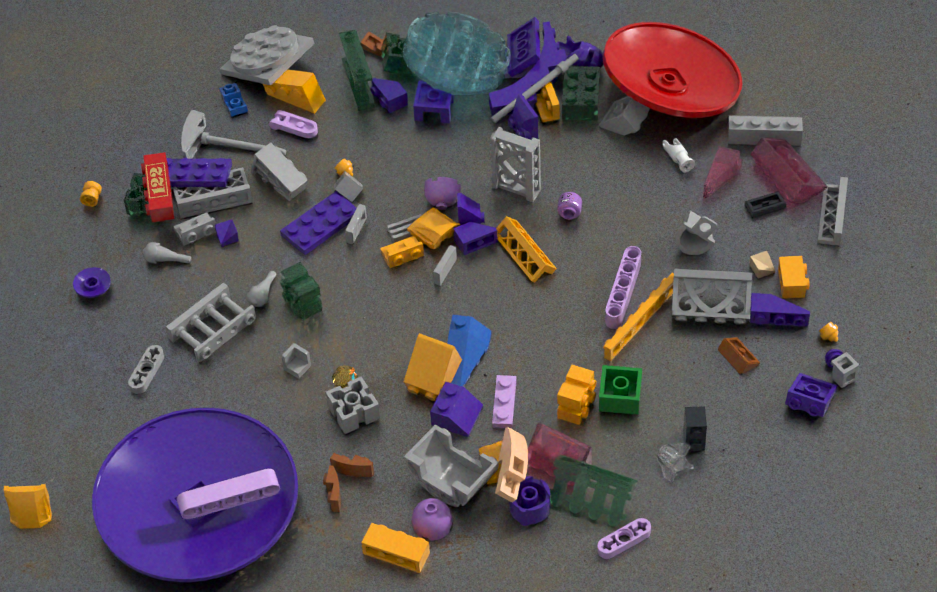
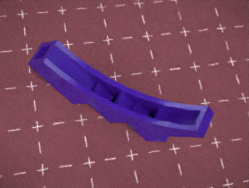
(549, 58)

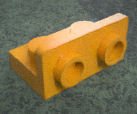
(548, 104)
(402, 251)

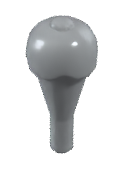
(156, 253)
(258, 294)

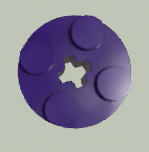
(532, 502)

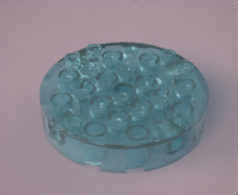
(456, 53)

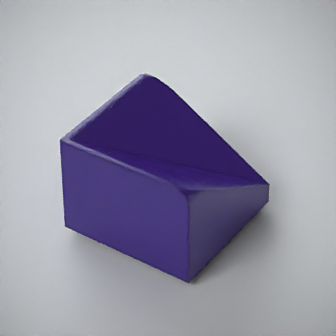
(226, 232)

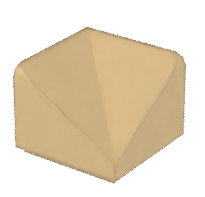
(761, 264)

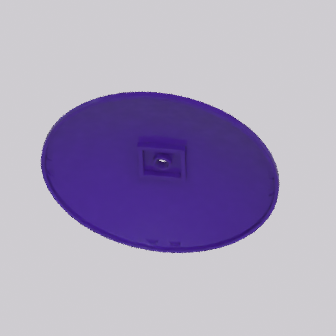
(179, 453)

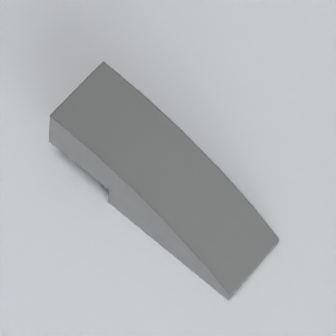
(192, 133)

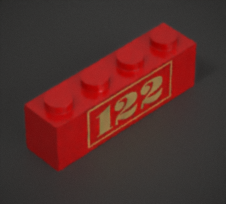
(158, 187)

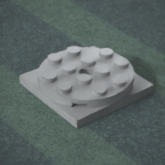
(266, 54)

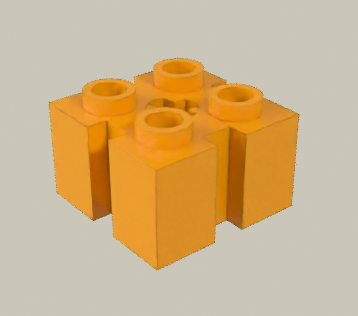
(576, 395)

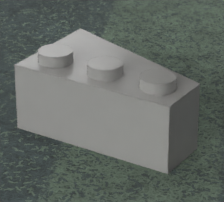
(279, 171)

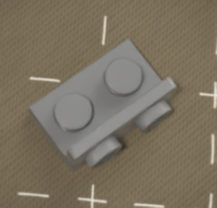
(195, 228)

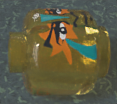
(343, 375)

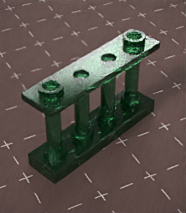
(357, 70)

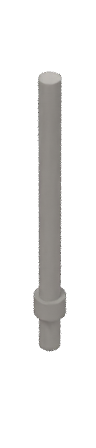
(562, 67)

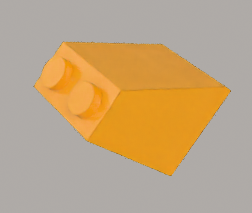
(431, 366)

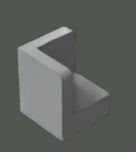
(348, 186)
(296, 360)

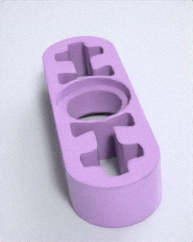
(619, 546)

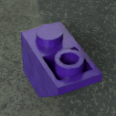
(390, 94)

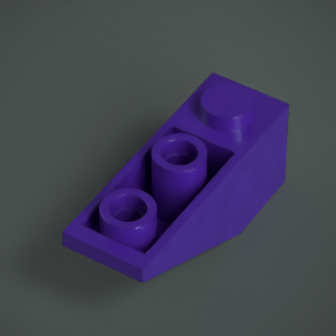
(776, 311)

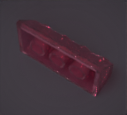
(787, 170)

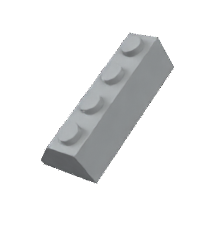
(750, 129)

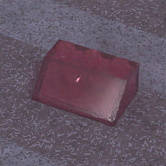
(550, 444)

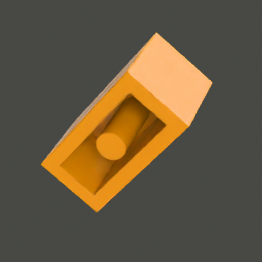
(792, 277)

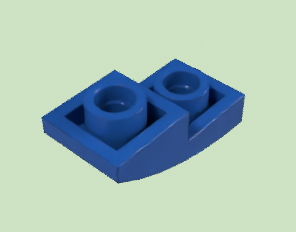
(233, 100)

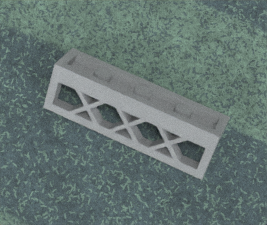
(839, 211)

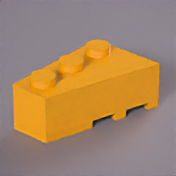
(297, 89)

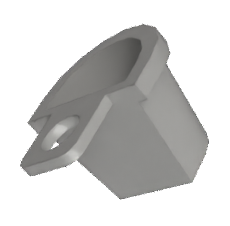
(695, 234)

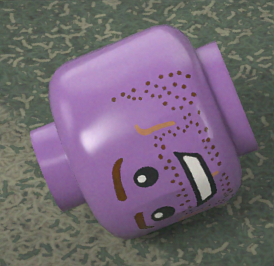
(569, 205)

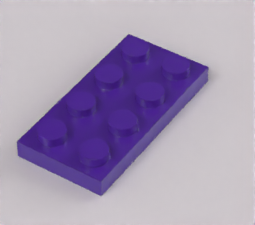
(524, 46)
(199, 172)
(319, 223)

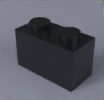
(695, 427)

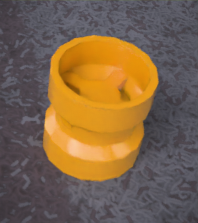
(90, 193)

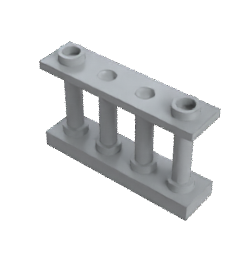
(207, 307)

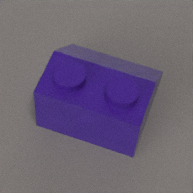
(455, 409)

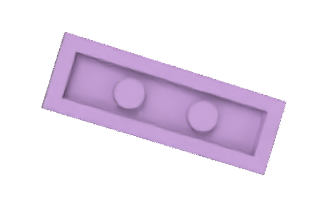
(504, 401)

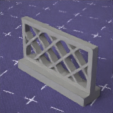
(214, 199)

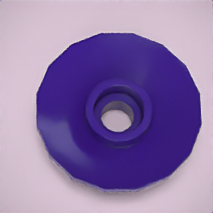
(91, 282)

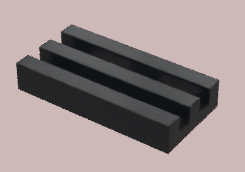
(766, 206)

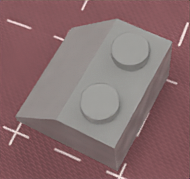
(624, 116)

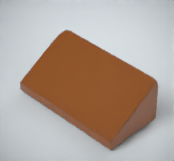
(738, 355)

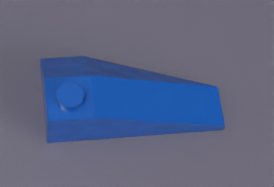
(470, 341)

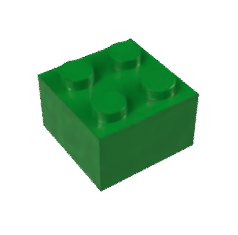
(620, 389)

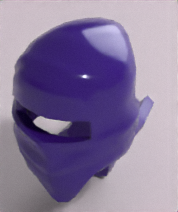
(586, 52)

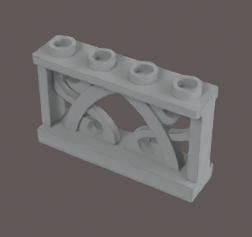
(521, 148)
(734, 280)

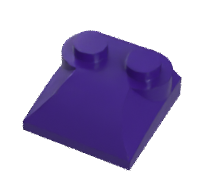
(524, 119)

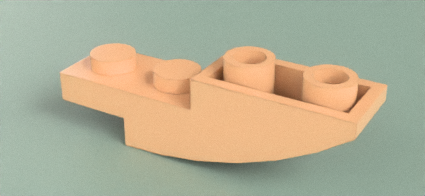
(514, 464)

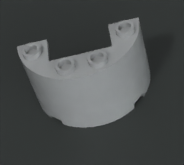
(446, 470)

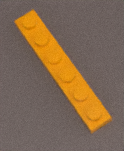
(639, 318)

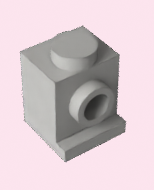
(844, 370)

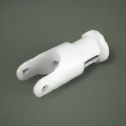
(679, 155)

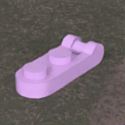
(294, 124)

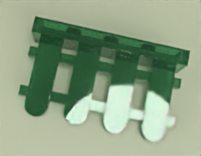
(604, 479)

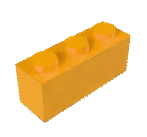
(395, 547)

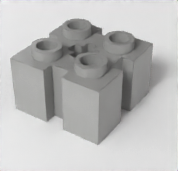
(353, 405)

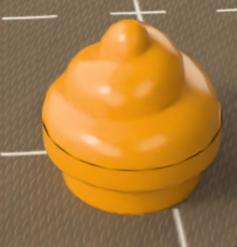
(344, 165)
(829, 332)

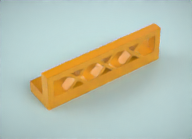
(524, 240)

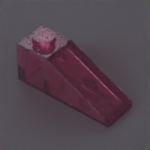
(722, 169)

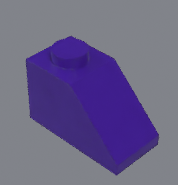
(468, 210)
(474, 237)

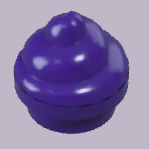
(831, 355)

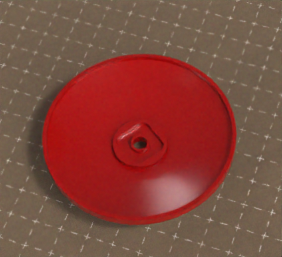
(672, 69)

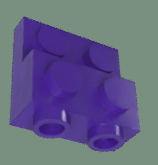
(810, 395)

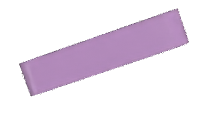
(623, 287)
(228, 493)

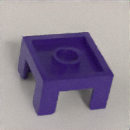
(432, 100)

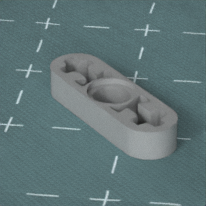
(146, 377)

